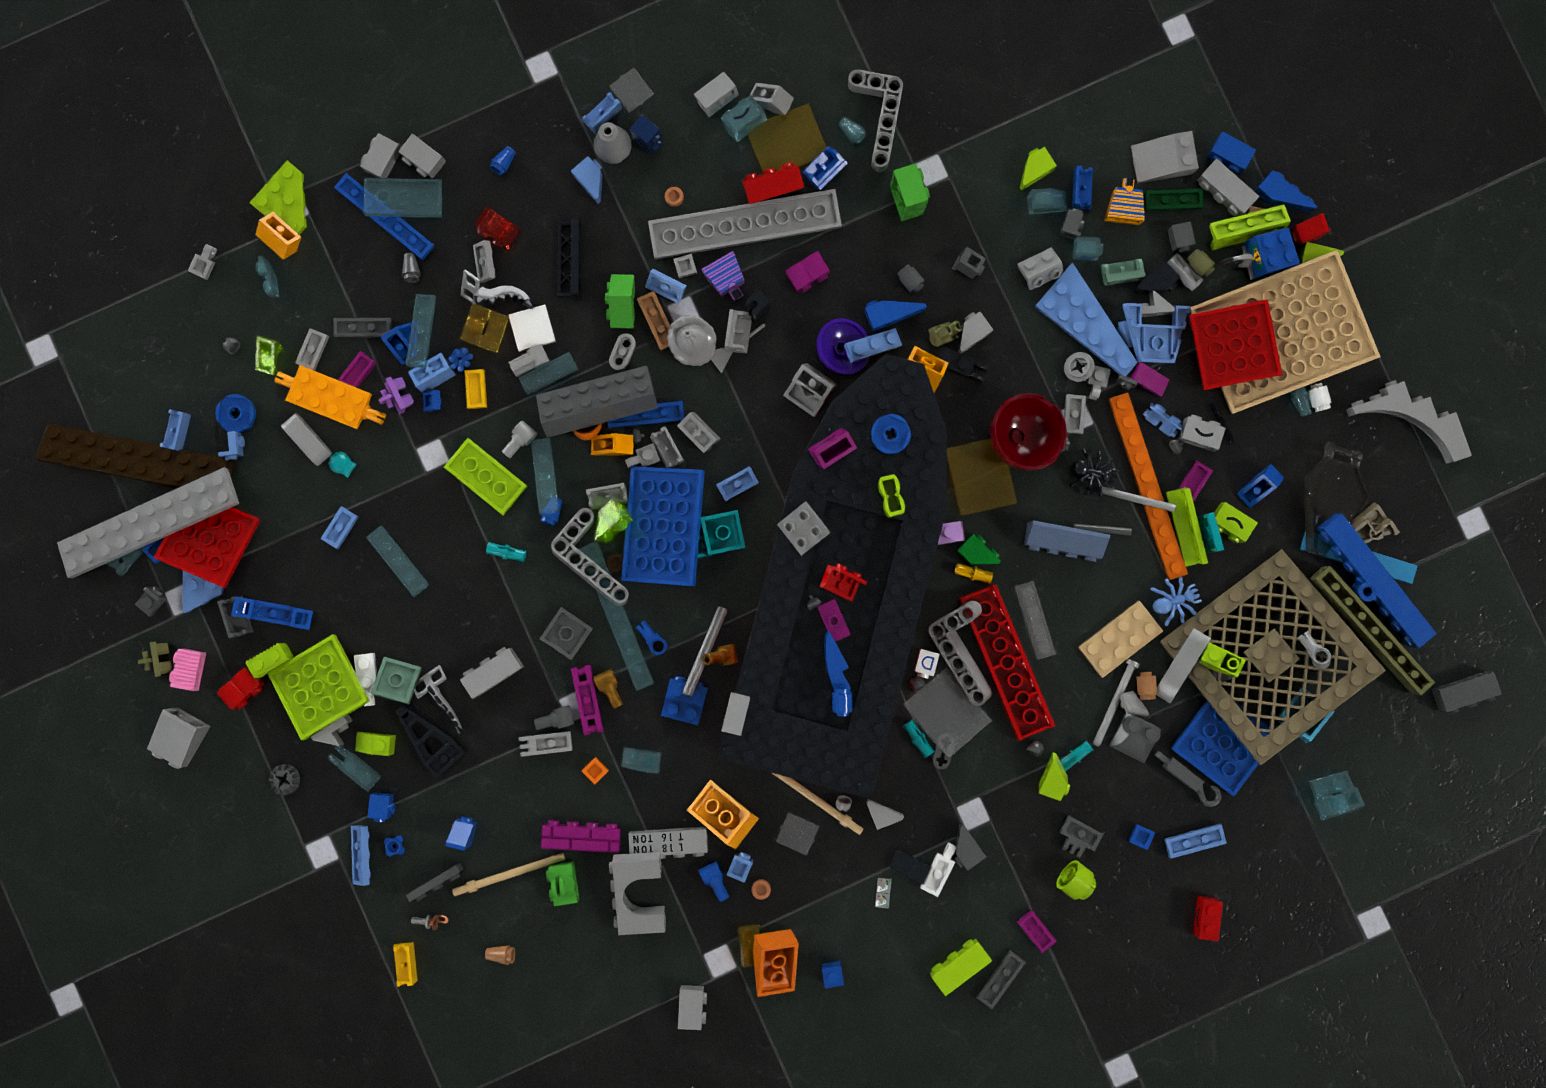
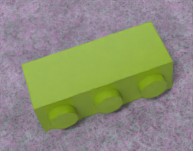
(960, 966)

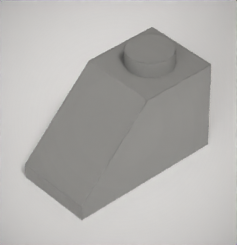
(772, 98)
(973, 331)

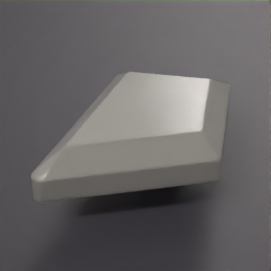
(1132, 704)

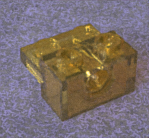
(475, 324)

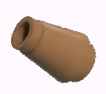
(501, 954)

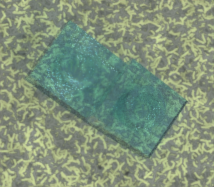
(266, 271)

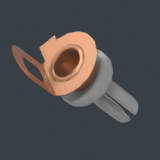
(429, 921)

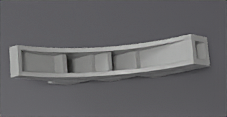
(1441, 428)

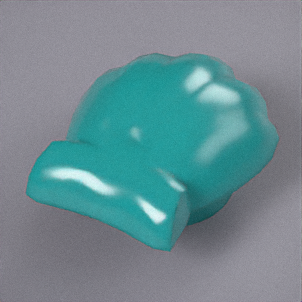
(341, 463)

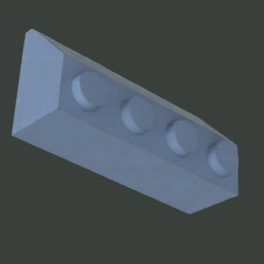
(1066, 540)

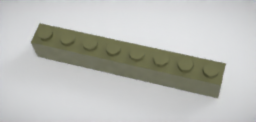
(1371, 630)

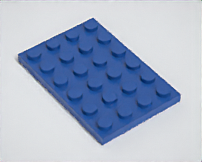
(665, 526)

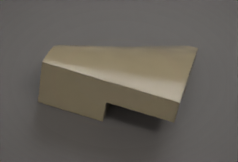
(1373, 524)

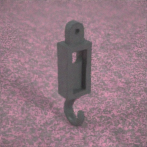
(1188, 778)

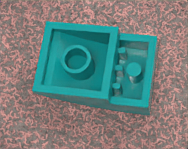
(720, 534)

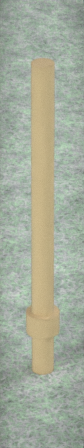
(845, 820)
(472, 886)

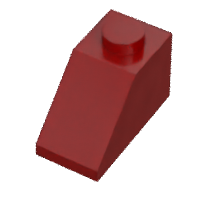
(1309, 230)

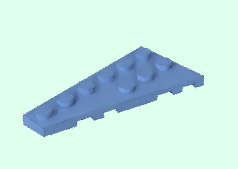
(1079, 314)

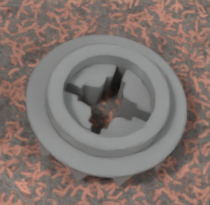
(1071, 364)

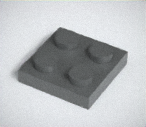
(566, 633)

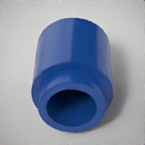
(842, 700)

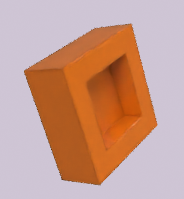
(595, 770)

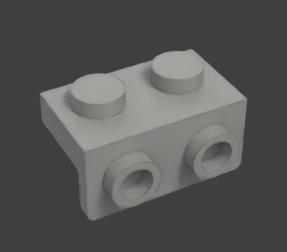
(1041, 268)

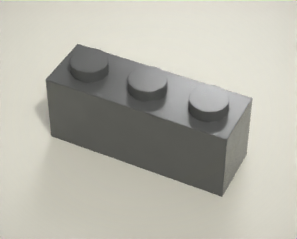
(1467, 692)

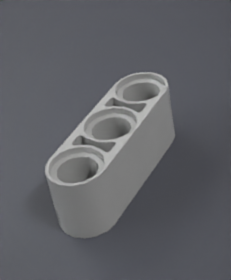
(306, 439)

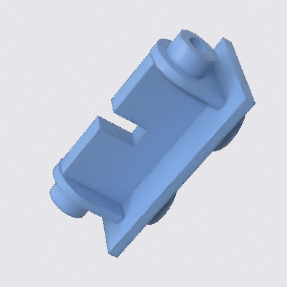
(1158, 414)

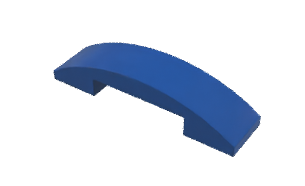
(272, 612)

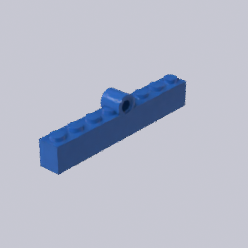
(1376, 580)

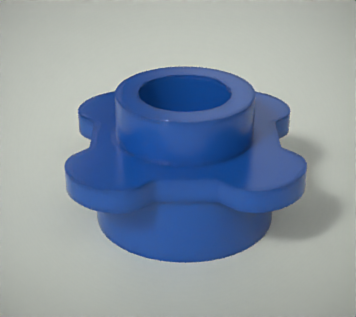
(390, 850)

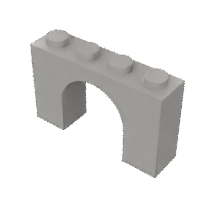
(633, 918)

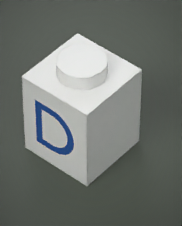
(926, 663)

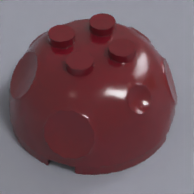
(1028, 432)

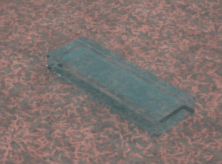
(548, 373)

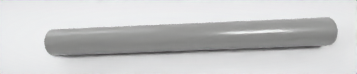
(1138, 499)

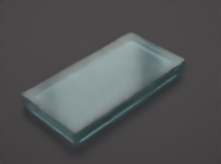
(402, 197)

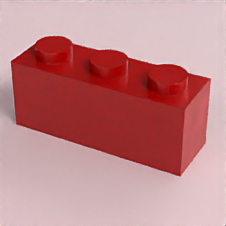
(772, 182)

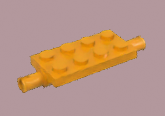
(329, 397)

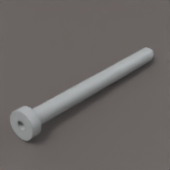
(1115, 701)

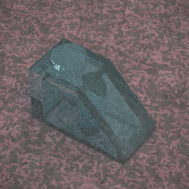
(1046, 201)

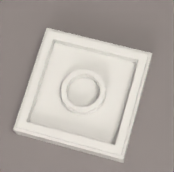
(532, 328)

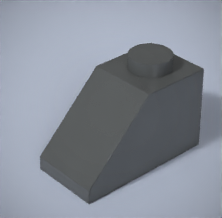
(967, 849)

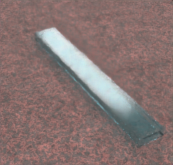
(620, 625)

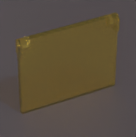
(787, 139)

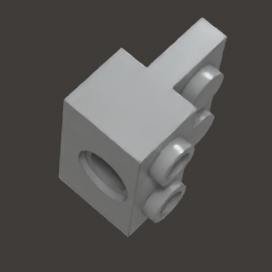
(815, 382)

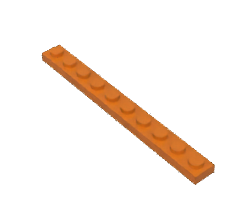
(1147, 485)

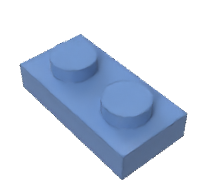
(665, 286)
(737, 483)
(339, 527)

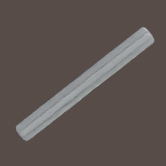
(705, 648)

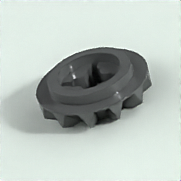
(292, 776)

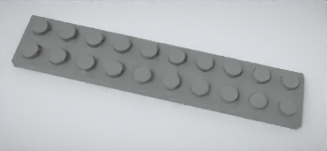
(744, 224)
(148, 523)

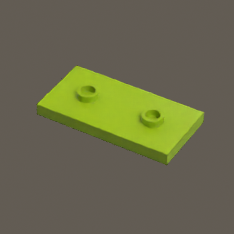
(485, 476)

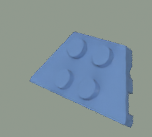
(198, 592)

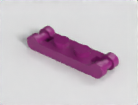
(587, 699)

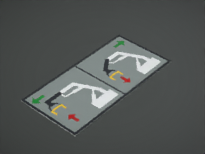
(883, 893)

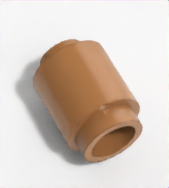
(1146, 686)

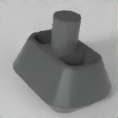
(636, 435)
(1176, 446)
(813, 602)

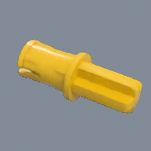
(973, 573)

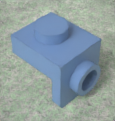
(236, 444)
(740, 866)

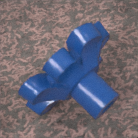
(460, 358)

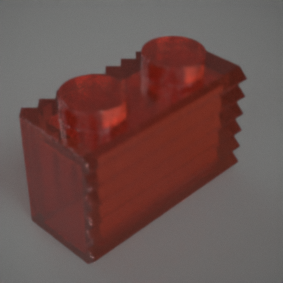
(496, 227)

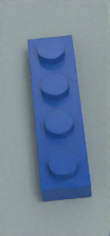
(664, 413)

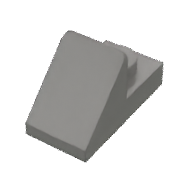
(1157, 307)
(329, 734)

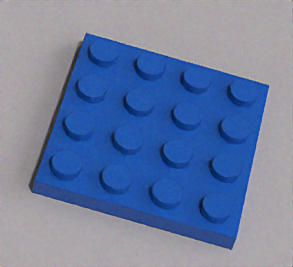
(1216, 750)

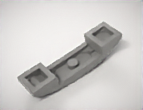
(1182, 665)

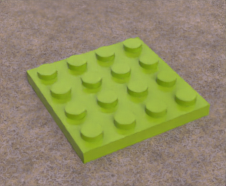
(318, 687)

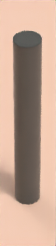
(1104, 529)

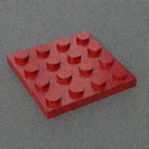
(1235, 345)
(211, 546)

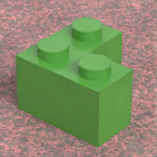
(621, 301)

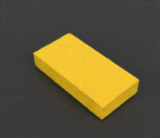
(475, 389)

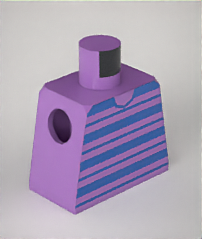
(725, 276)

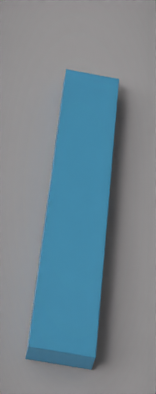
(1397, 569)

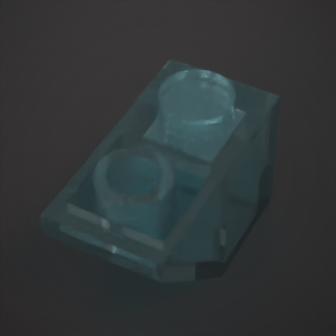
(641, 760)

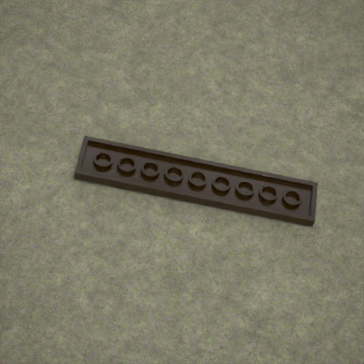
(126, 457)

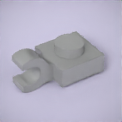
(202, 264)
(1097, 381)
(646, 457)

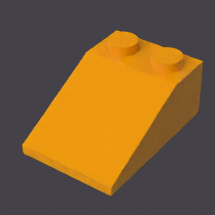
(722, 814)

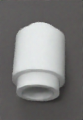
(1319, 397)

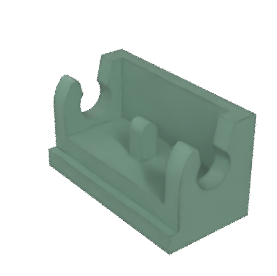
(1122, 272)

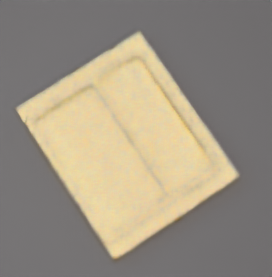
(979, 478)

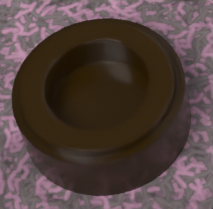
(615, 562)

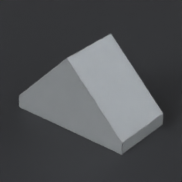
(883, 815)

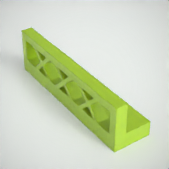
(1244, 227)
(1187, 527)

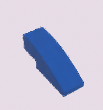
(834, 662)

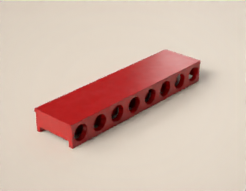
(1008, 664)

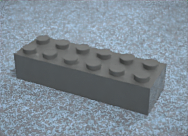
(596, 401)

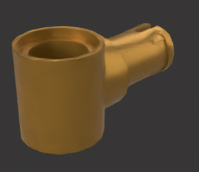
(723, 655)
(607, 683)

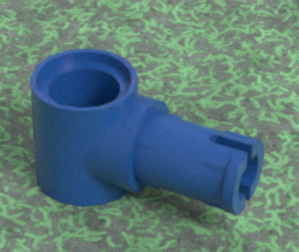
(651, 637)
(712, 876)

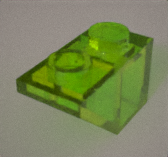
(611, 520)

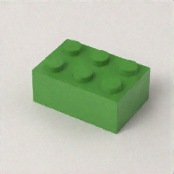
(909, 191)

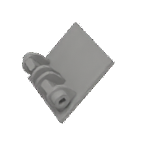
(803, 528)

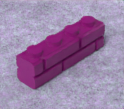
(581, 837)

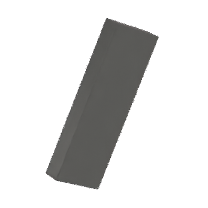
(361, 327)
(1000, 979)

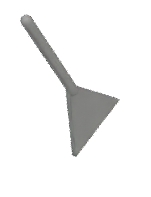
(722, 357)

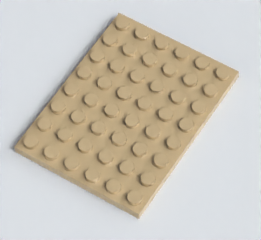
(1314, 327)

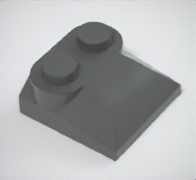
(1135, 737)

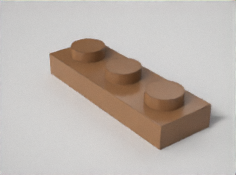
(656, 318)

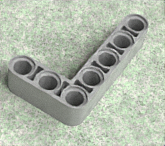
(886, 114)
(585, 562)
(960, 652)

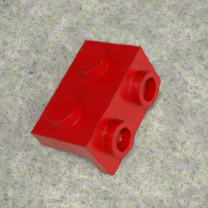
(841, 582)

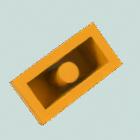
(612, 445)

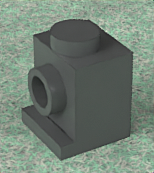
(1072, 224)
(969, 263)

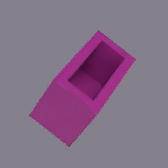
(832, 448)

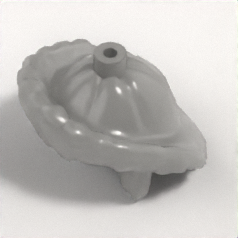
(692, 340)

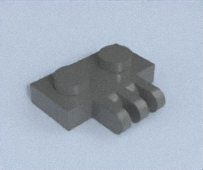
(1079, 836)

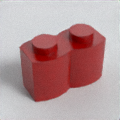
(239, 689)

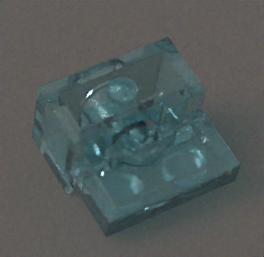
(1332, 806)

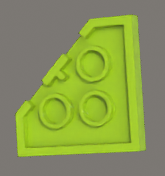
(284, 197)

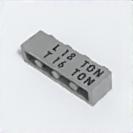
(670, 841)

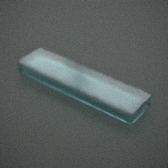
(421, 331)
(545, 476)
(397, 561)

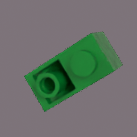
(976, 553)

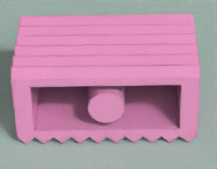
(187, 669)

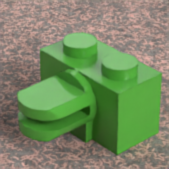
(563, 883)

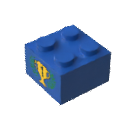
(1272, 252)

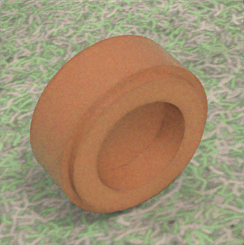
(674, 196)
(761, 889)

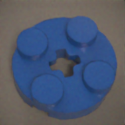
(228, 405)
(901, 431)

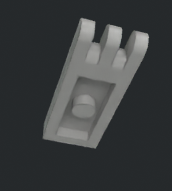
(546, 743)

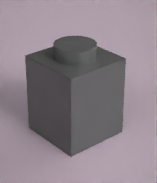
(1181, 237)

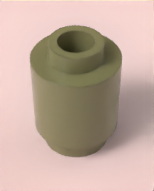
(1201, 263)

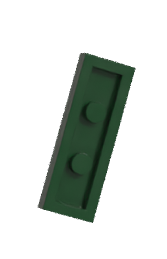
(1173, 199)

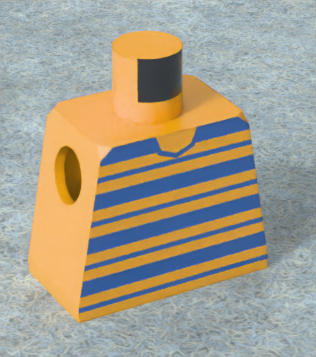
(1126, 204)

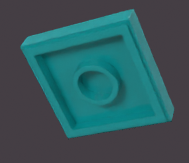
(1210, 533)

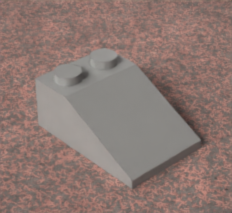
(1165, 157)

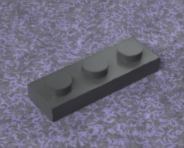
(435, 883)

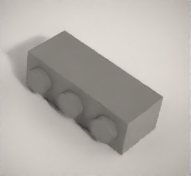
(1227, 188)
(491, 672)

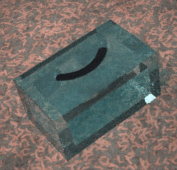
(743, 118)

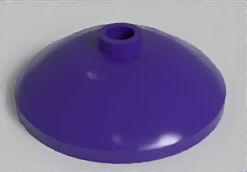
(836, 335)

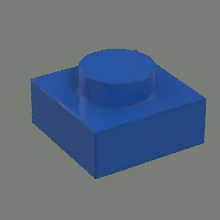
(431, 400)
(1141, 836)

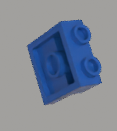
(681, 706)

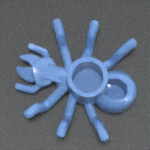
(1173, 601)

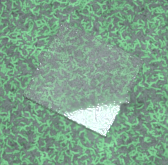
(631, 90)
(797, 833)

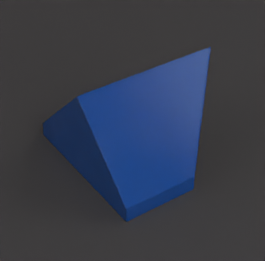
(398, 341)

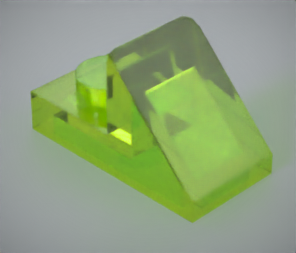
(266, 355)

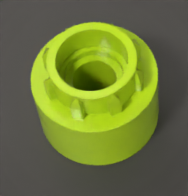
(1076, 881)

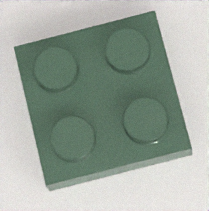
(396, 680)

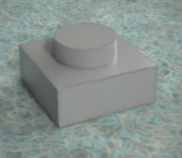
(685, 266)

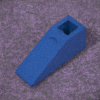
(1277, 192)

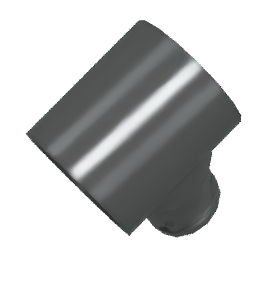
(558, 718)

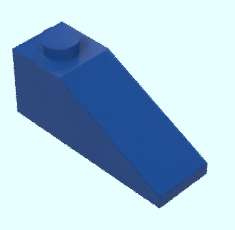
(889, 312)

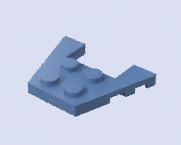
(1155, 342)

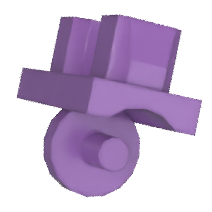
(393, 387)

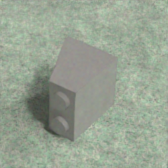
(177, 737)

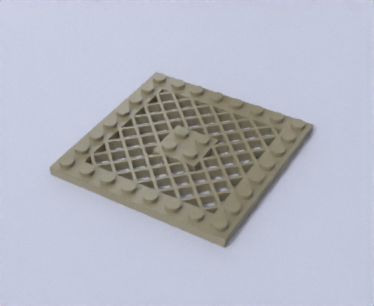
(1274, 656)

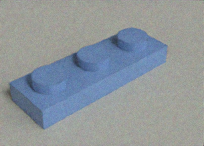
(872, 345)
(1195, 841)
(360, 855)

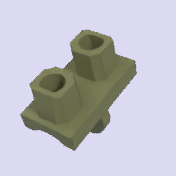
(944, 333)
(159, 668)

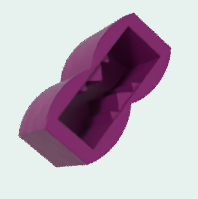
(807, 272)

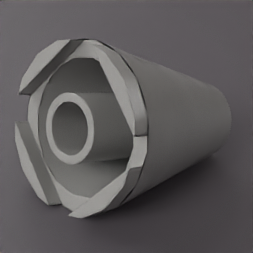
(612, 143)

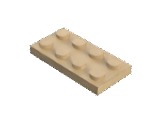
(1120, 639)

